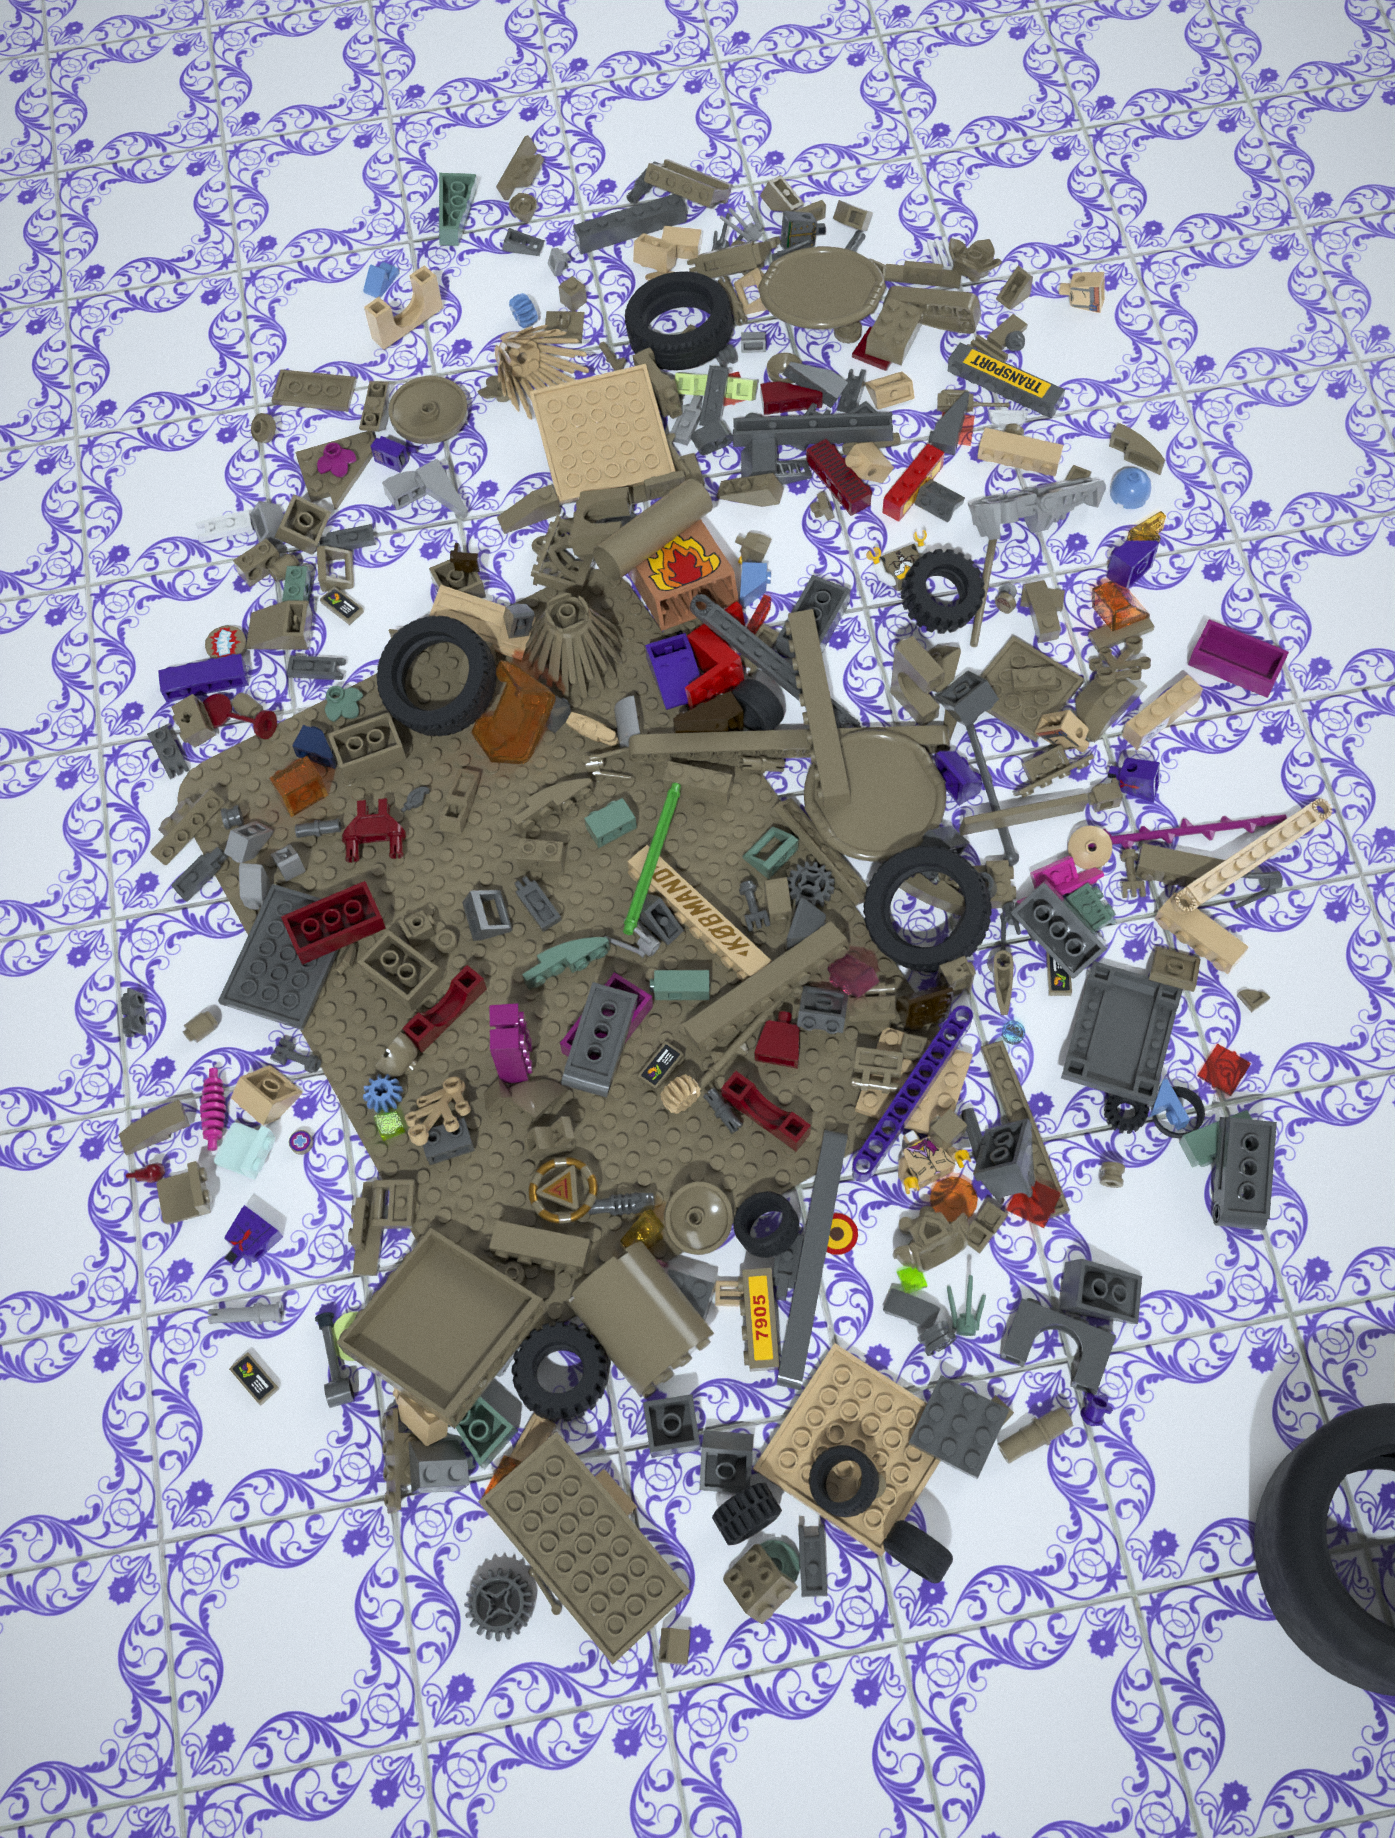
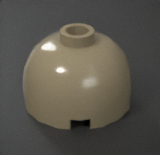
(399, 1056)

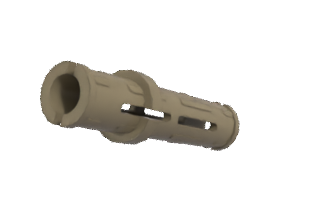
(735, 304)

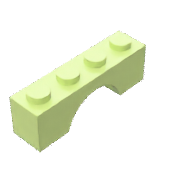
(736, 388)

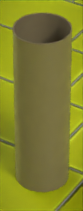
(652, 529)

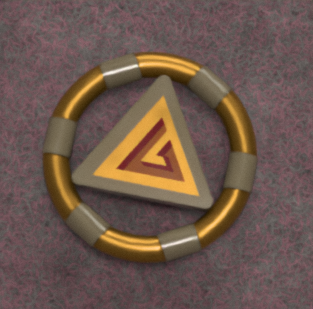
(562, 1190)

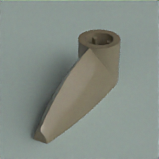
(1002, 979)

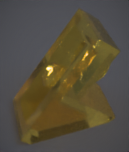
(1148, 529)
(645, 1229)

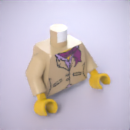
(925, 1163)

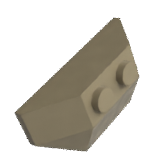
(1102, 705)

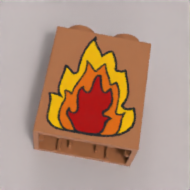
(681, 570)

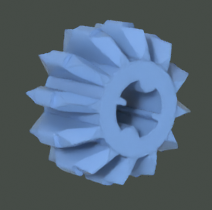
(523, 310)
(386, 1099)

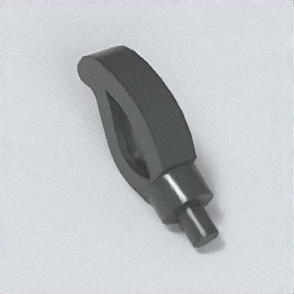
(415, 798)

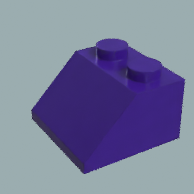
(1131, 561)
(959, 778)

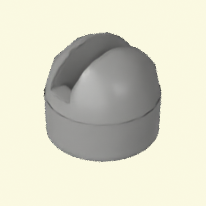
(1008, 588)

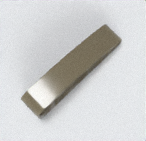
(942, 308)

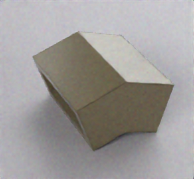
(674, 1646)

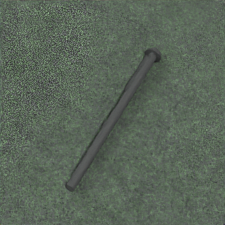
(1011, 855)

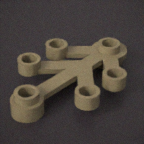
(1108, 675)

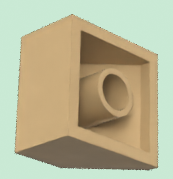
(265, 1094)

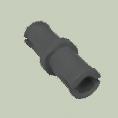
(318, 828)
(723, 1110)

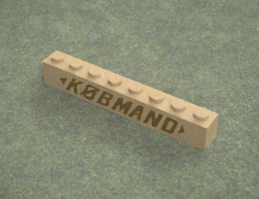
(701, 917)

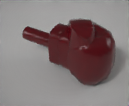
(150, 1173)

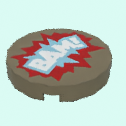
(225, 641)

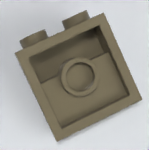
(1002, 875)

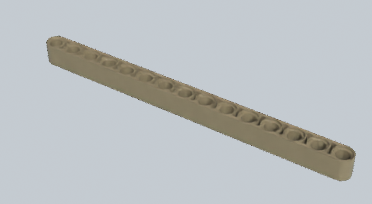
(768, 743)

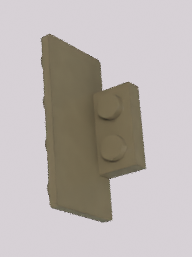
(661, 485)

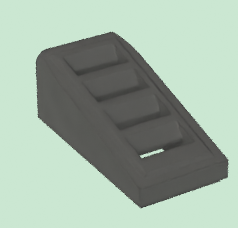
(513, 242)
(786, 478)

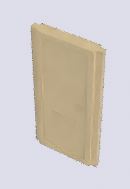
(482, 617)

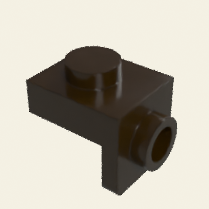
(464, 561)

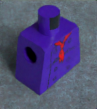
(1137, 777)
(250, 1237)

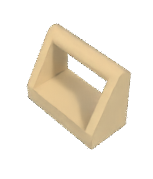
(750, 279)
(891, 393)

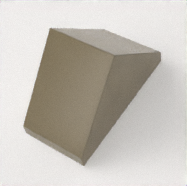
(1016, 288)

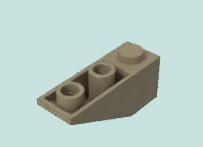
(752, 490)

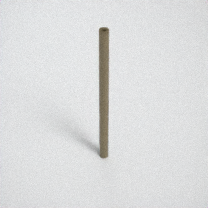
(986, 575)

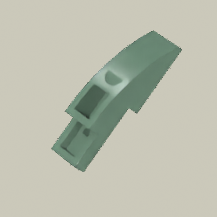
(572, 954)

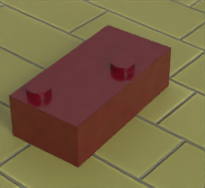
(333, 922)

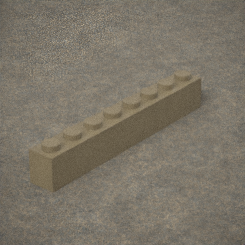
(766, 987)

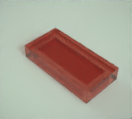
(760, 614)

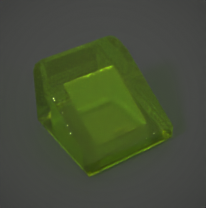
(389, 1125)

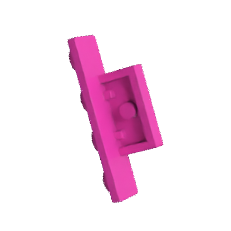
(1064, 876)

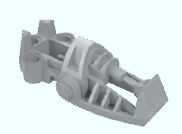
(1037, 505)

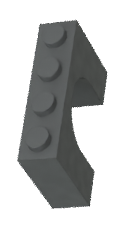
(1093, 1342)

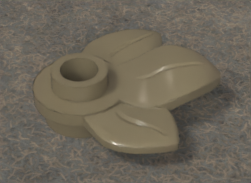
(494, 390)

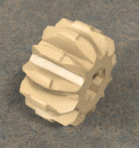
(680, 1094)

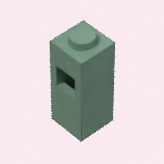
(681, 984)

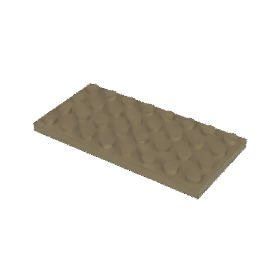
(584, 1547)

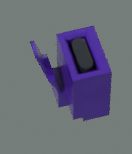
(391, 453)

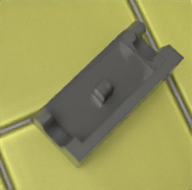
(852, 392)

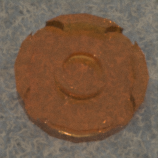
(953, 1197)

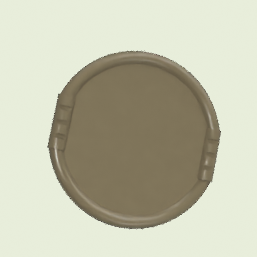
(822, 287)
(892, 796)

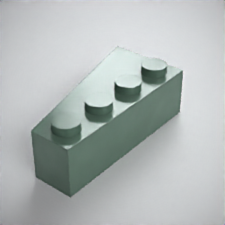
(455, 202)
(485, 1432)

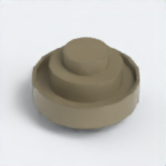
(849, 333)
(263, 428)

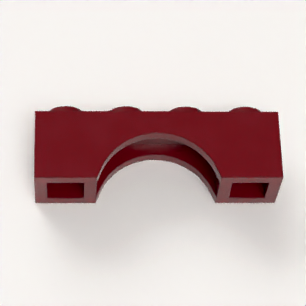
(462, 992)
(782, 1124)

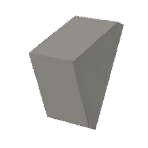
(288, 862)

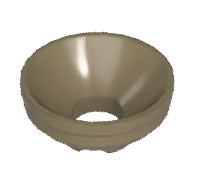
(778, 364)

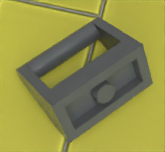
(476, 916)

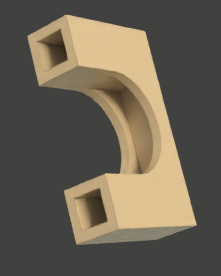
(425, 302)

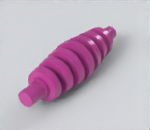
(212, 1109)

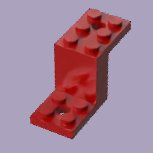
(717, 660)

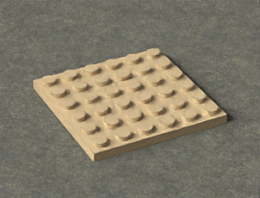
(601, 432)
(859, 1409)

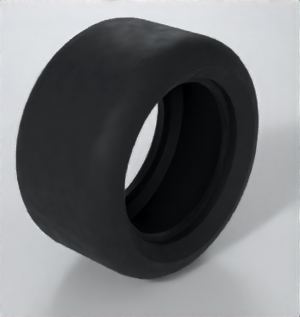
(1295, 1554)

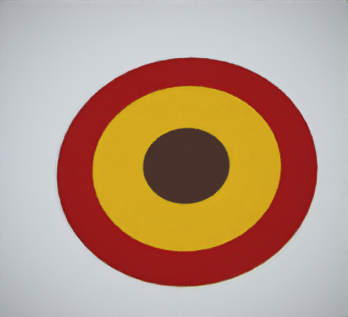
(842, 1235)

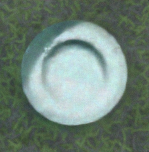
(1013, 1032)

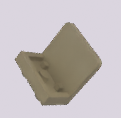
(184, 1195)
(758, 1584)

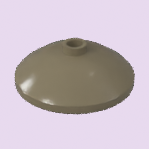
(711, 1222)

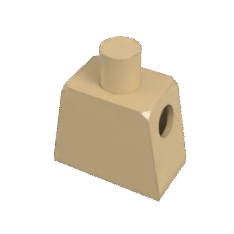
(869, 462)

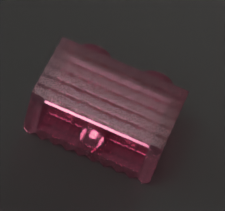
(852, 975)

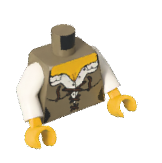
(893, 566)

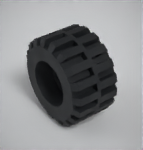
(746, 1513)

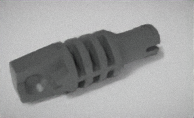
(640, 188)
(624, 1204)

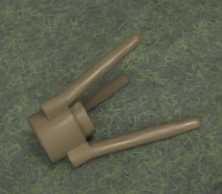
(596, 762)

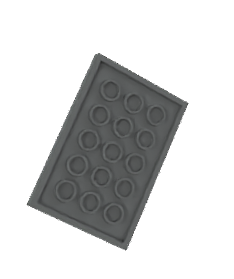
(268, 972)

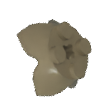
(975, 260)

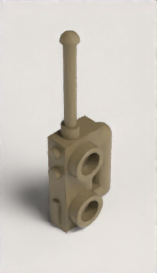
(947, 398)

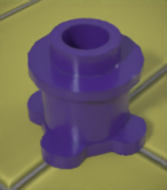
(1095, 1409)

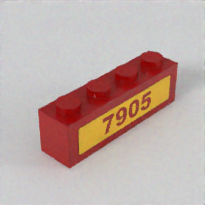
(905, 490)

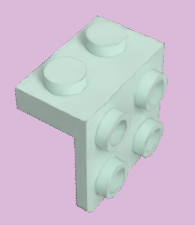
(245, 1149)

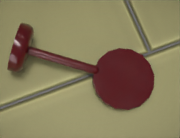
(220, 709)

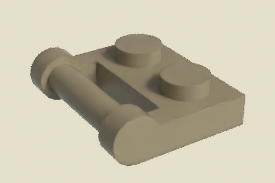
(400, 1204)

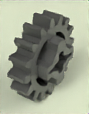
(810, 884)

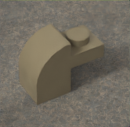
(550, 1140)

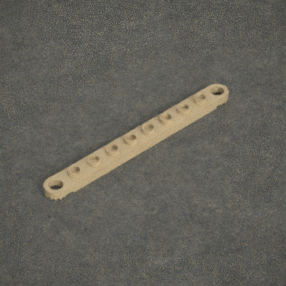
(1251, 856)

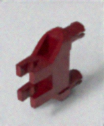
(371, 829)

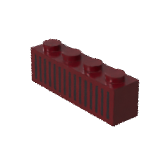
(838, 477)

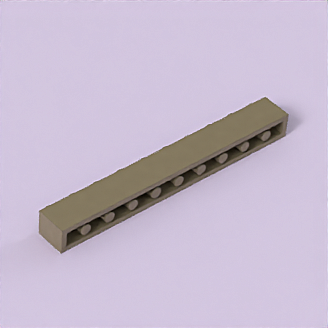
(819, 709)

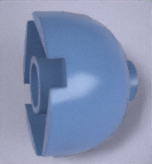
(1131, 488)

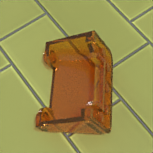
(518, 718)

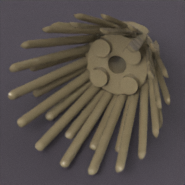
(569, 626)

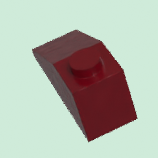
(786, 397)

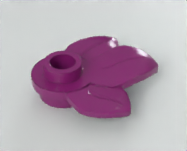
(336, 462)

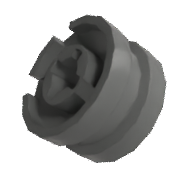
(936, 1338)

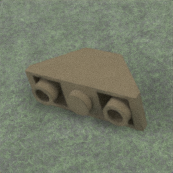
(376, 406)

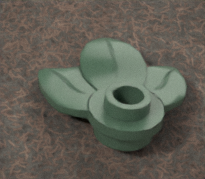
(344, 704)

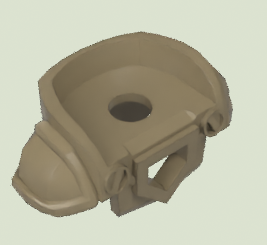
(932, 1240)

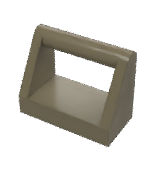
(327, 554)

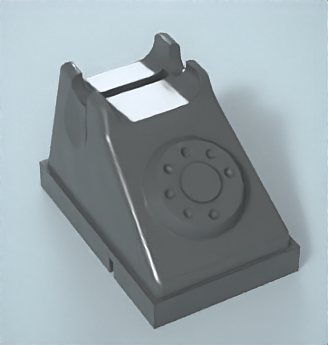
(1006, 1160)

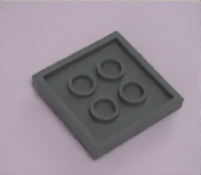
(958, 1427)

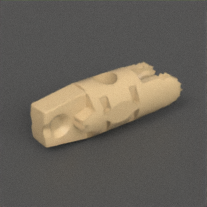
(592, 729)

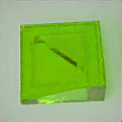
(911, 1280)

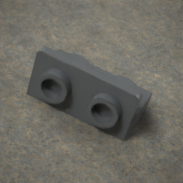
(938, 500)

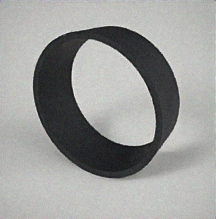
(1197, 1103)

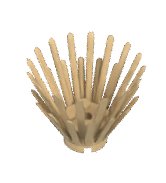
(523, 360)

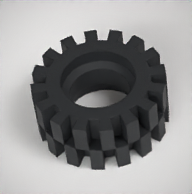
(1121, 1123)

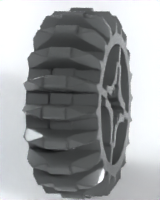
(492, 1615)

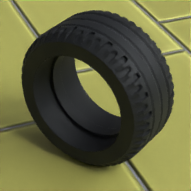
(759, 704)
(751, 1210)
(821, 1470)
(918, 1551)

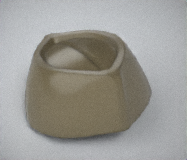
(523, 206)

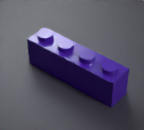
(203, 677)

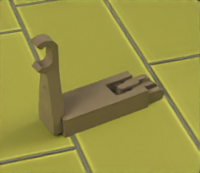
(733, 258)

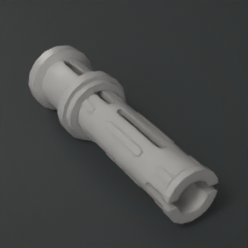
(258, 1314)

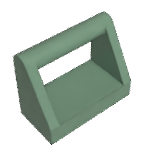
(778, 858)

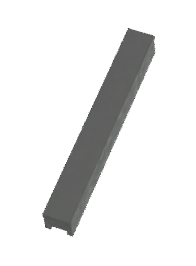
(815, 428)

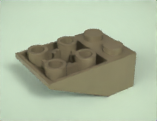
(281, 627)

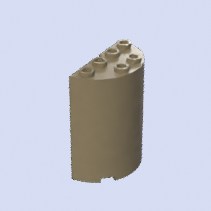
(640, 1318)

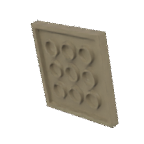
(1025, 708)

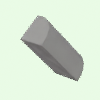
(266, 520)
(626, 720)

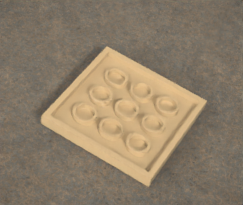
(938, 1100)

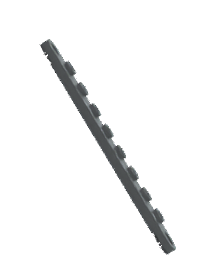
(758, 652)

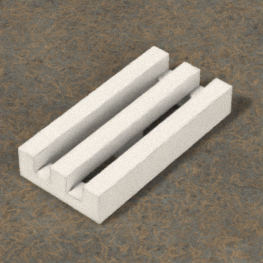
(938, 244)

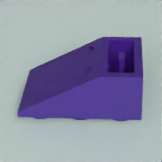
(672, 668)

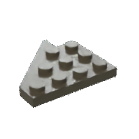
(328, 485)

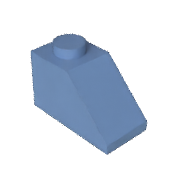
(753, 582)

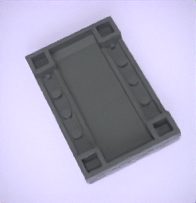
(1122, 1033)

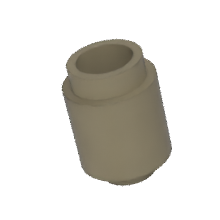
(279, 567)
(246, 705)
(199, 1027)

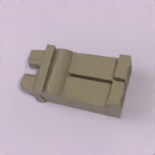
(664, 388)

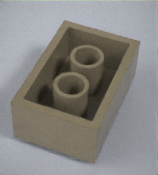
(894, 331)
(367, 746)
(400, 970)

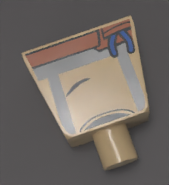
(1085, 291)
(1063, 729)

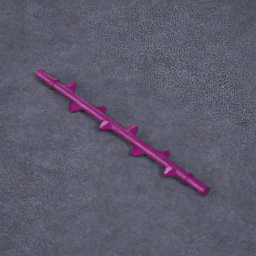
(1188, 828)

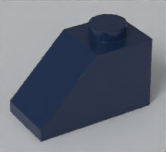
(313, 744)

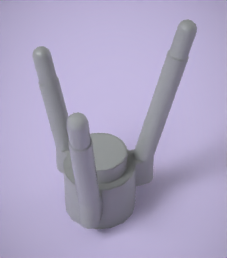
(751, 231)
(647, 943)

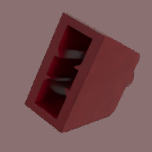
(779, 1042)

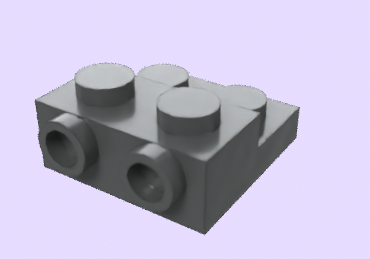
(822, 1009)

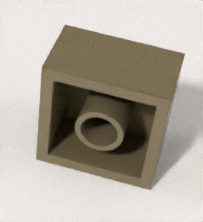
(302, 524)
(445, 575)

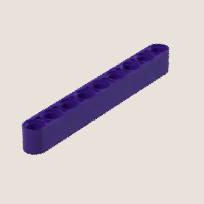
(908, 1102)

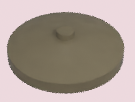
(428, 409)

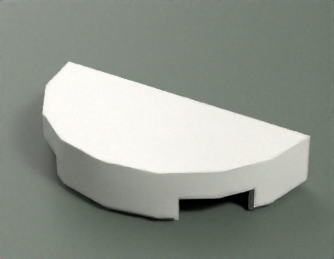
(1001, 418)

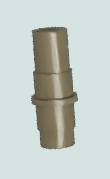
(1035, 1434)

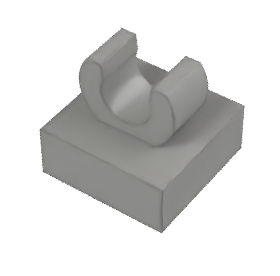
(557, 261)

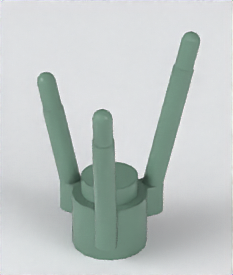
(966, 1324)

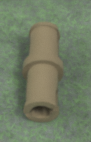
(762, 764)

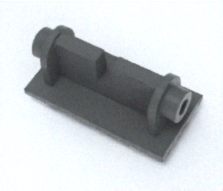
(133, 1004)

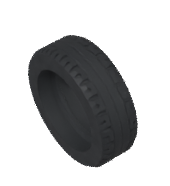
(672, 292)
(406, 646)
(898, 870)

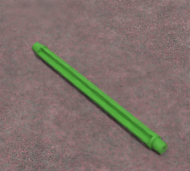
(651, 859)

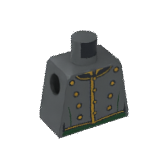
(799, 228)

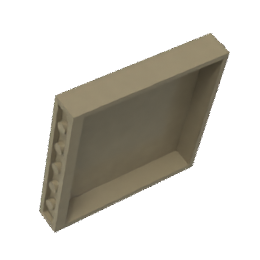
(442, 1327)

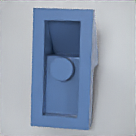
(380, 279)
(1169, 1102)

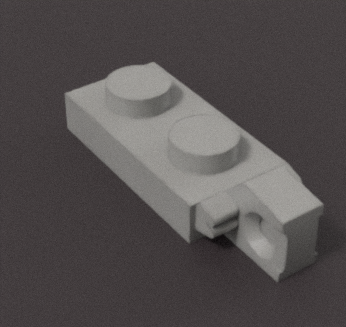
(688, 421)

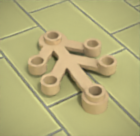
(451, 1089)

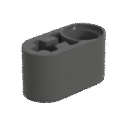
(711, 437)

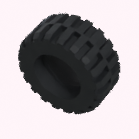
(960, 573)
(553, 1339)

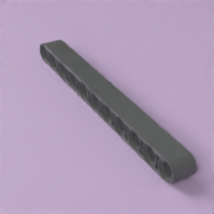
(812, 1260)

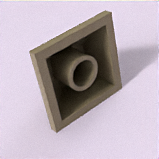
(948, 659)

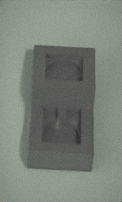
(911, 1308)

